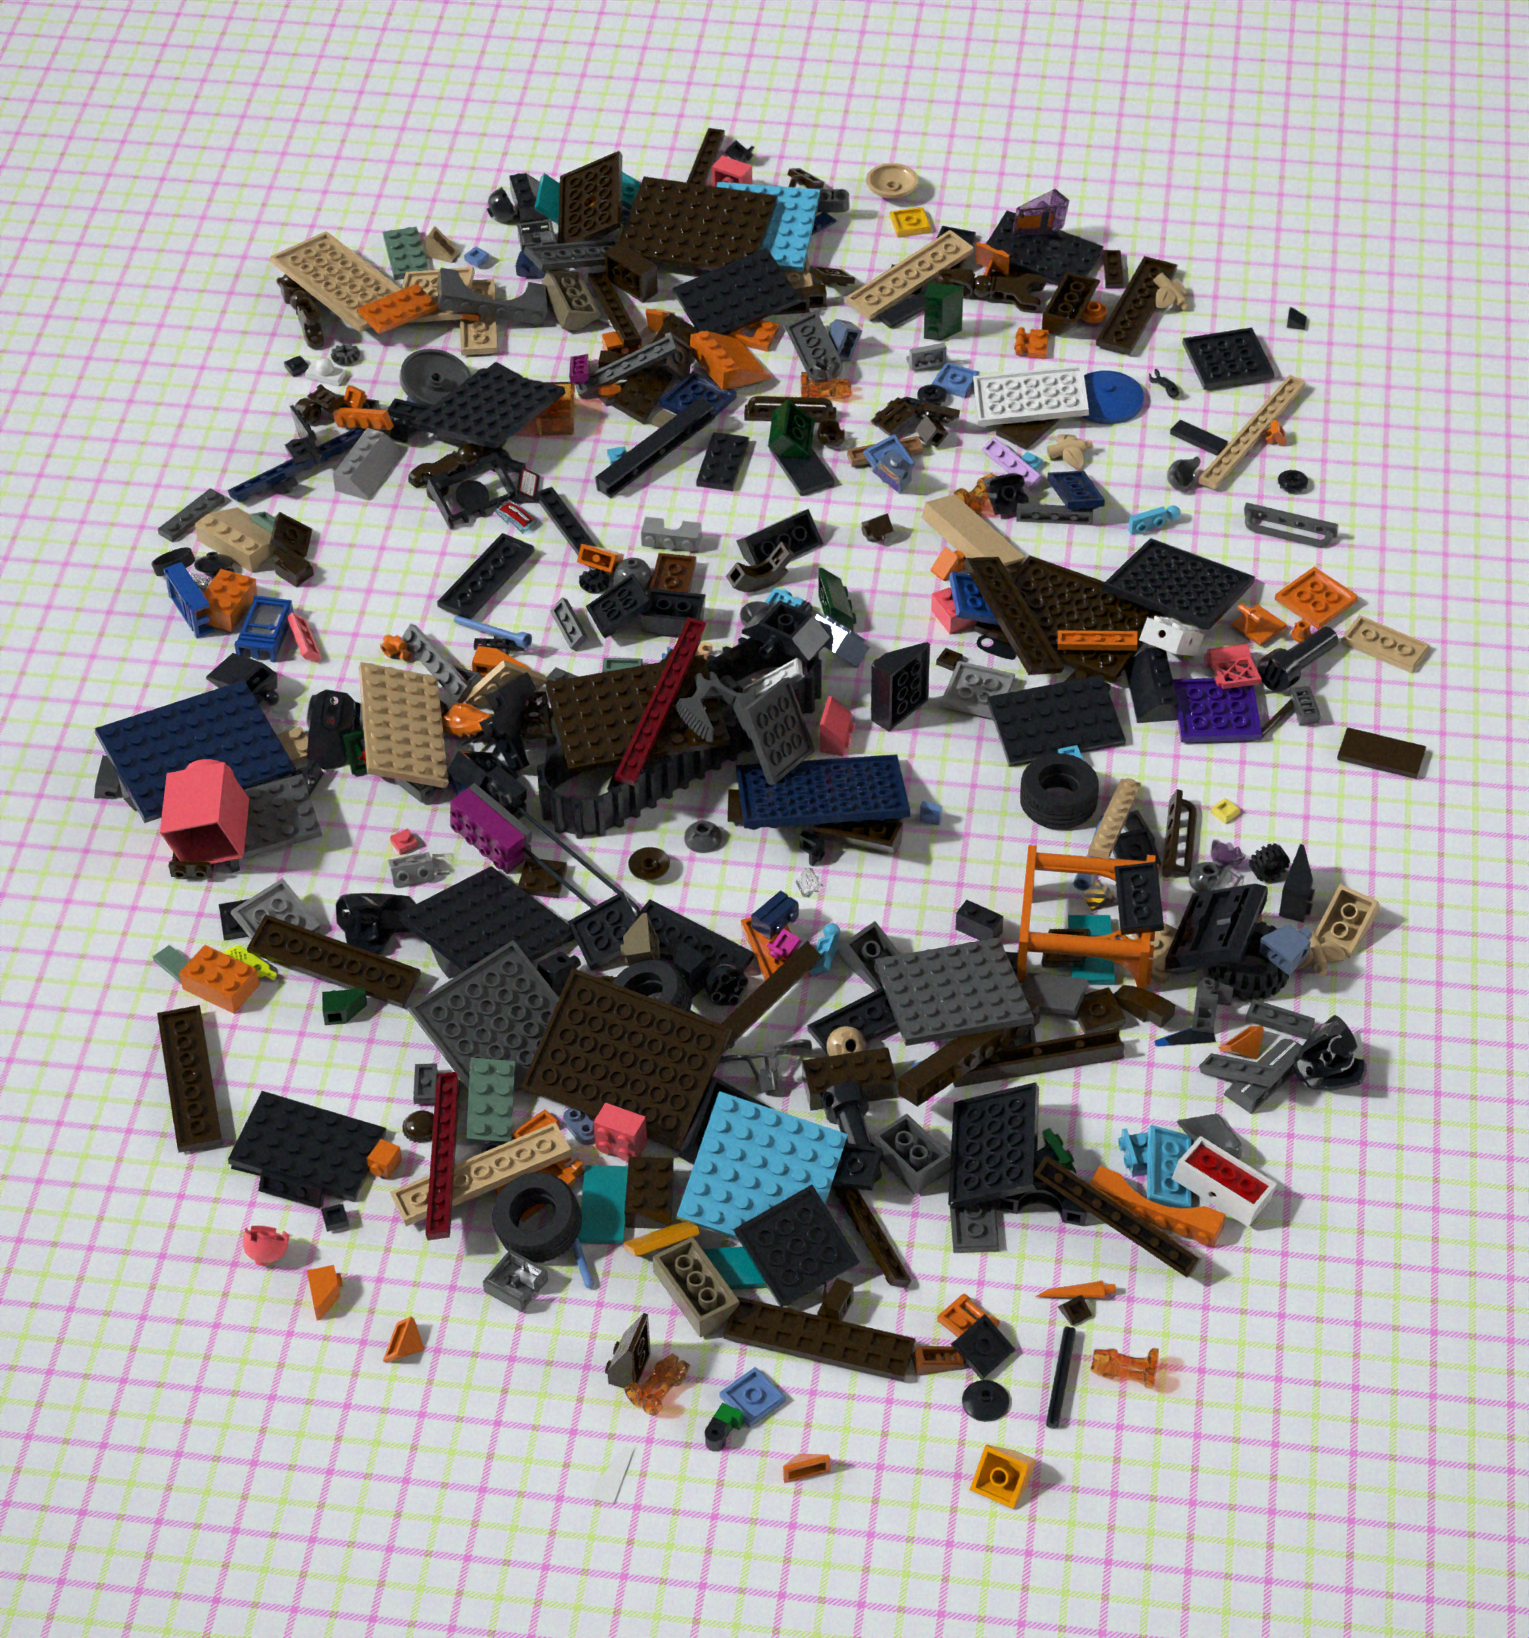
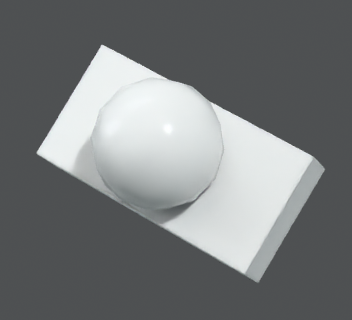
(325, 372)

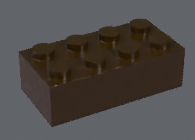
(869, 1068)

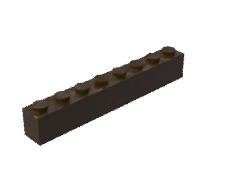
(956, 1060)
(1118, 1216)

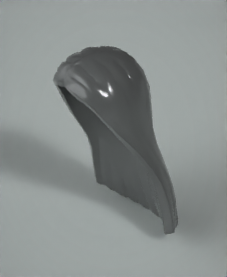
(1214, 1130)

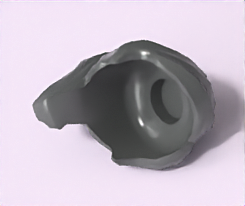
(1182, 474)

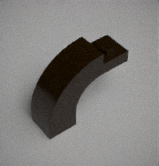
(762, 575)

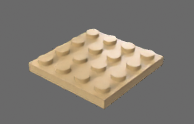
(428, 282)

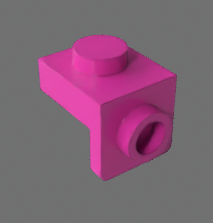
(784, 945)

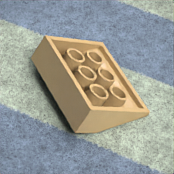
(236, 536)

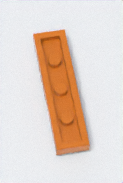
(362, 418)
(1097, 640)

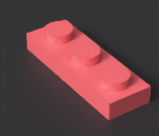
(304, 637)

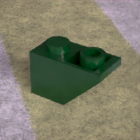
(342, 1005)

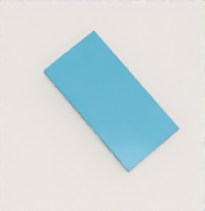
(1163, 1153)

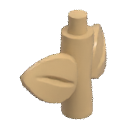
(1170, 292)
(1070, 449)
(1320, 954)

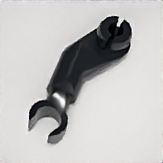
(1170, 387)

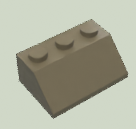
(640, 942)

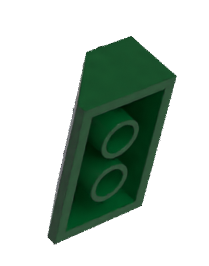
(943, 311)
(791, 431)
(834, 599)

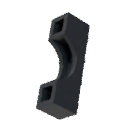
(1045, 1194)

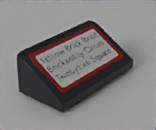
(527, 486)

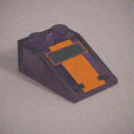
(1041, 215)

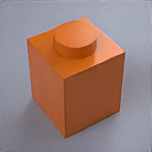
(384, 1159)

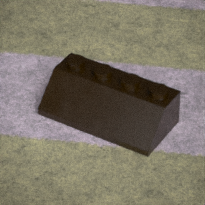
(1068, 303)
(870, 834)

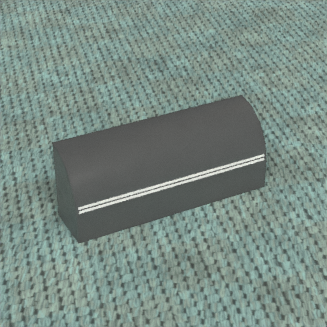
(1251, 1095)

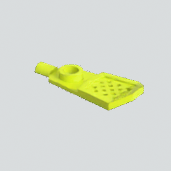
(241, 954)

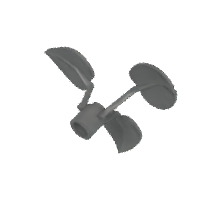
(767, 1077)

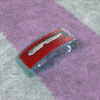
(518, 516)

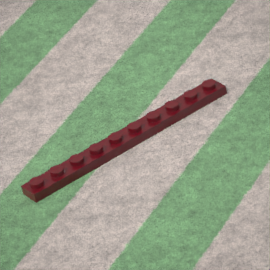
(661, 701)
(443, 1156)

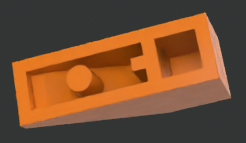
(488, 658)

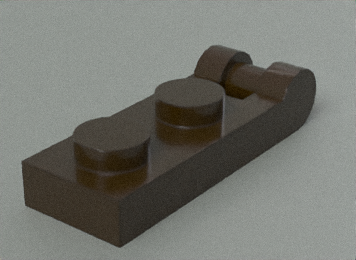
(326, 399)

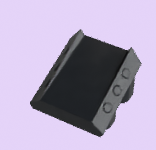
(1006, 492)

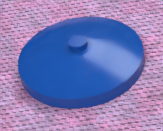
(1112, 397)

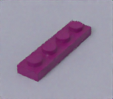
(579, 369)

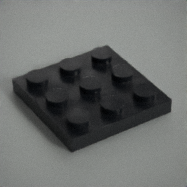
(619, 606)
(602, 930)

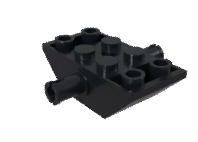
(788, 630)

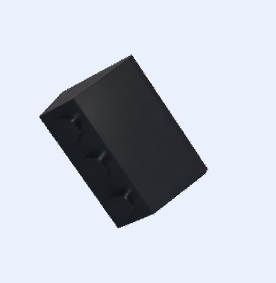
(524, 194)
(671, 611)

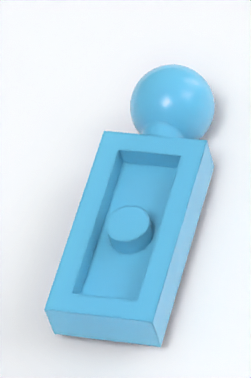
(1152, 519)
(827, 948)

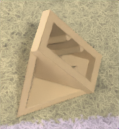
(440, 247)

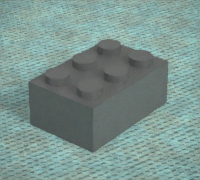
(912, 1153)

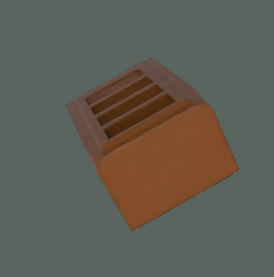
(924, 1364)

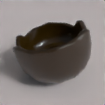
(830, 433)

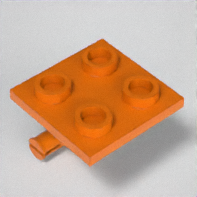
(992, 259)
(1257, 623)

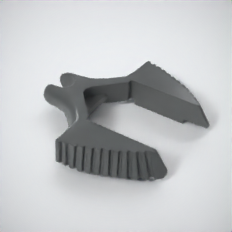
(694, 714)

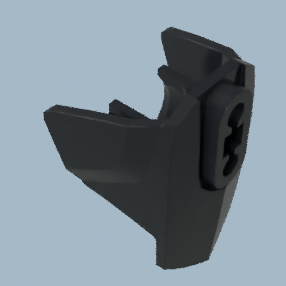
(326, 739)
(371, 918)
(1330, 1058)

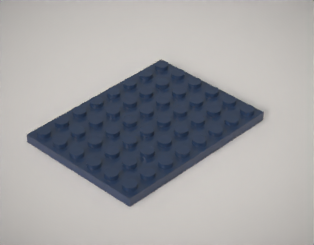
(211, 725)
(824, 793)

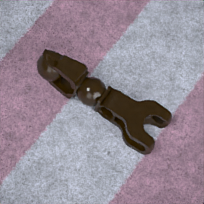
(999, 288)
(308, 315)
(452, 464)

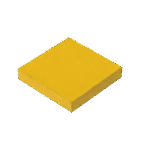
(910, 222)

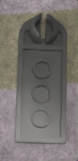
(815, 347)

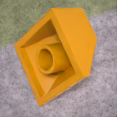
(1002, 1475)

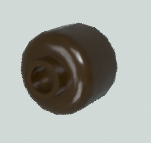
(309, 409)

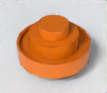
(1094, 312)

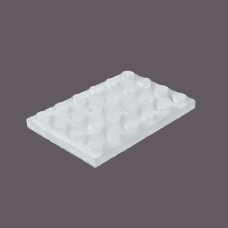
(1030, 395)

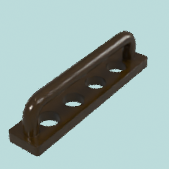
(752, 411)
(1172, 835)

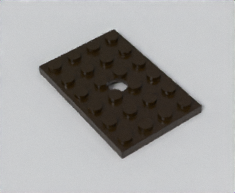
(594, 180)

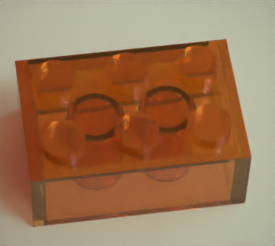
(559, 416)

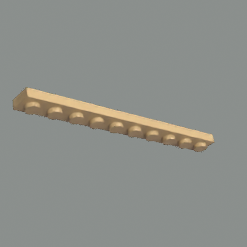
(1251, 432)

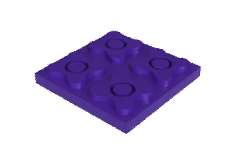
(1216, 713)

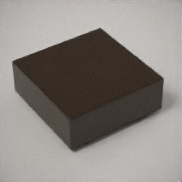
(948, 659)

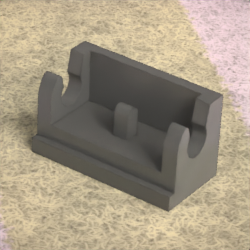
(106, 780)

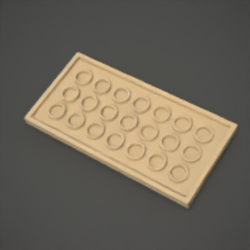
(334, 276)
(402, 725)

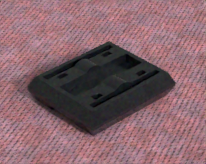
(1213, 929)

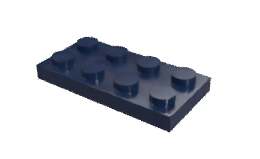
(1076, 490)

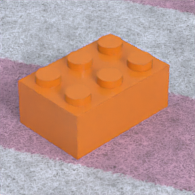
(228, 598)
(219, 979)

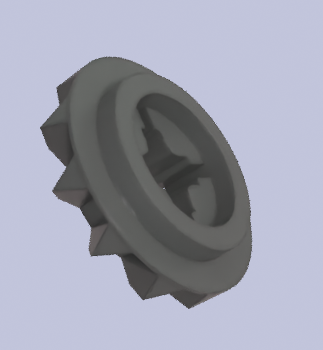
(339, 357)

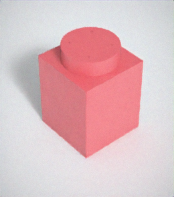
(205, 813)

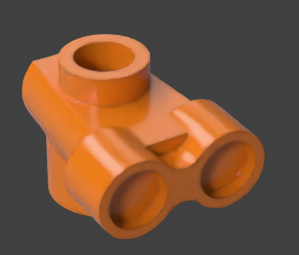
(395, 645)

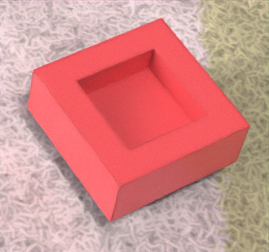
(403, 841)

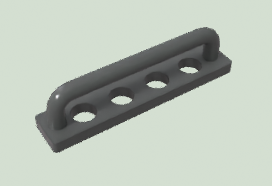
(1291, 520)

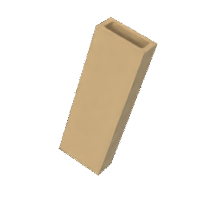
(970, 532)

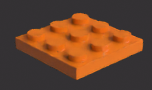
(1316, 597)

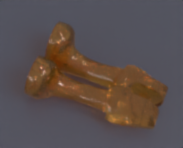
(834, 388)
(972, 498)
(1108, 1363)
(666, 1370)

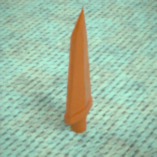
(1087, 1290)

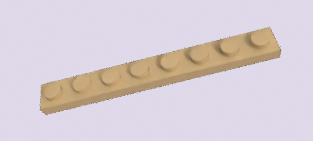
(1114, 818)

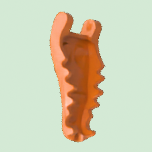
(463, 719)

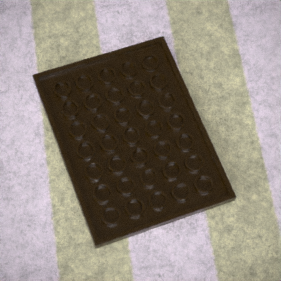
(696, 223)
(1075, 603)
(603, 709)
(626, 1053)

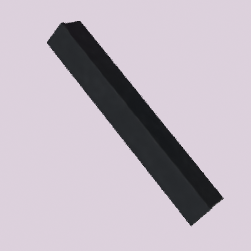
(655, 447)

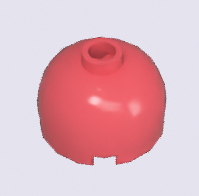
(264, 1244)

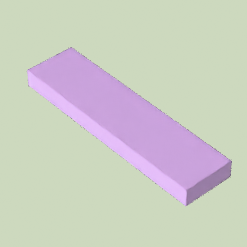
(1011, 462)

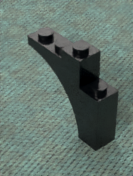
(505, 723)

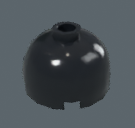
(501, 206)

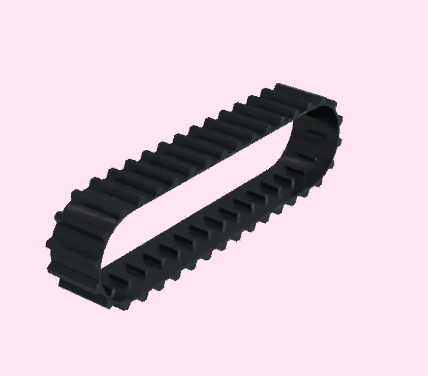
(676, 771)

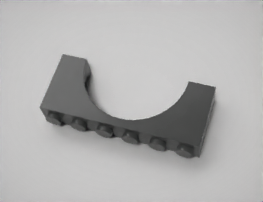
(456, 296)

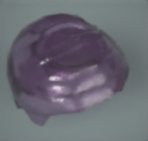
(1226, 854)

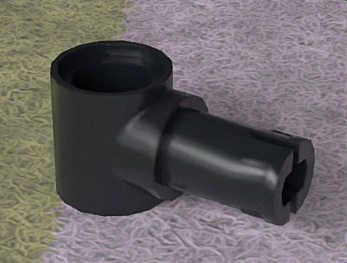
(508, 462)

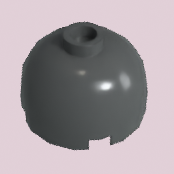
(636, 566)

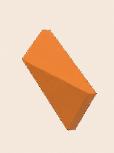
(1245, 1043)
(404, 1340)
(805, 1466)

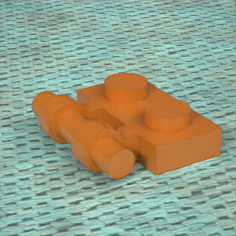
(1037, 343)

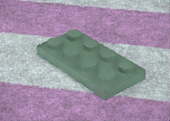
(404, 251)
(490, 1101)

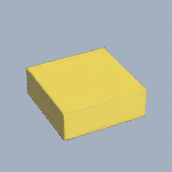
(1225, 810)

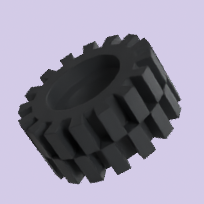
(1269, 862)

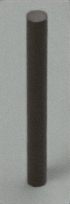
(1279, 715)

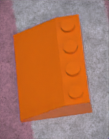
(726, 360)

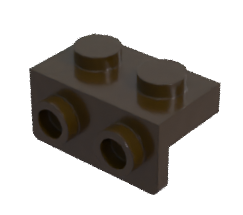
(190, 869)

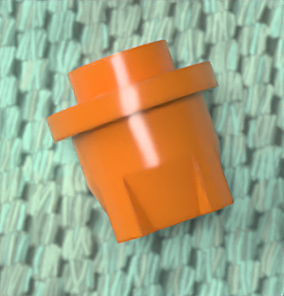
(1301, 630)

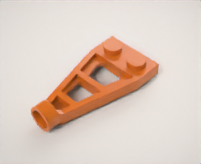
(762, 338)

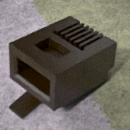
(292, 567)
(837, 1301)

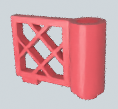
(1231, 658)

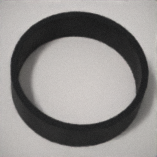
(173, 557)

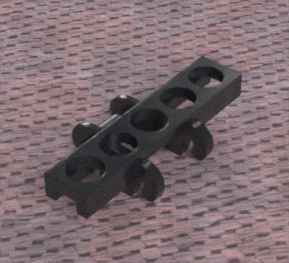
(507, 644)

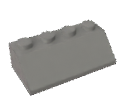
(366, 464)

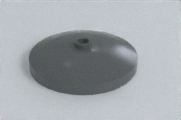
(431, 375)

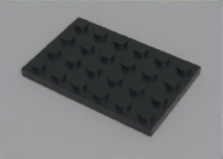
(1045, 253)
(737, 294)
(1054, 718)
(307, 1144)
(994, 1146)

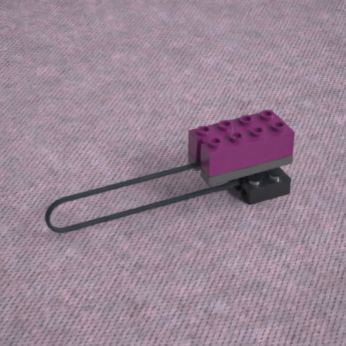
(493, 826)

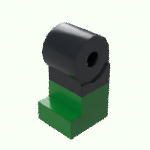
(721, 1425)

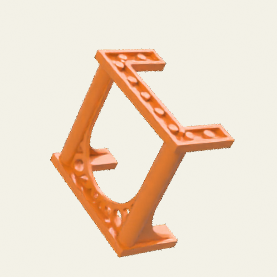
(1127, 952)

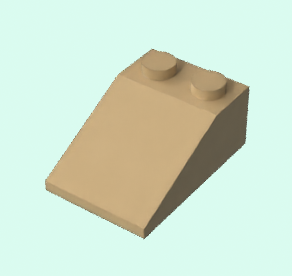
(1347, 919)

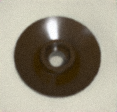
(649, 863)

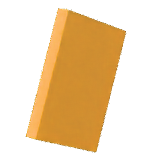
(661, 1238)

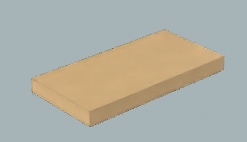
(1385, 644)

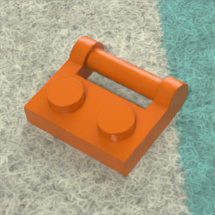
(958, 1320)

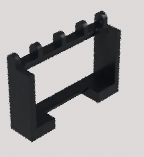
(485, 464)

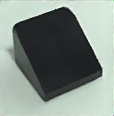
(1296, 319)

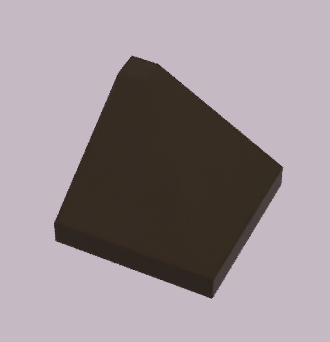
(1075, 1310)

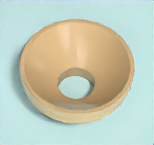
(838, 1038)

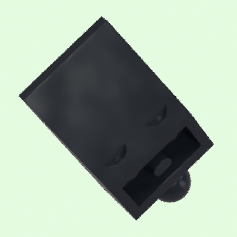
(258, 677)

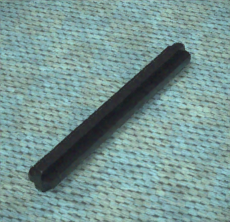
(1060, 1378)

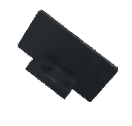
(305, 447)

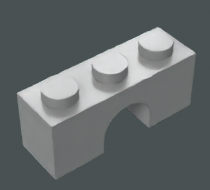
(684, 538)

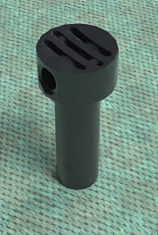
(1283, 667)
(845, 1107)

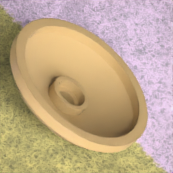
(892, 180)

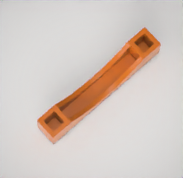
(1195, 1223)

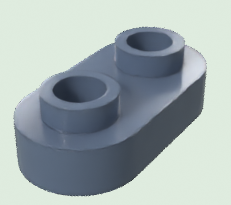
(578, 1125)

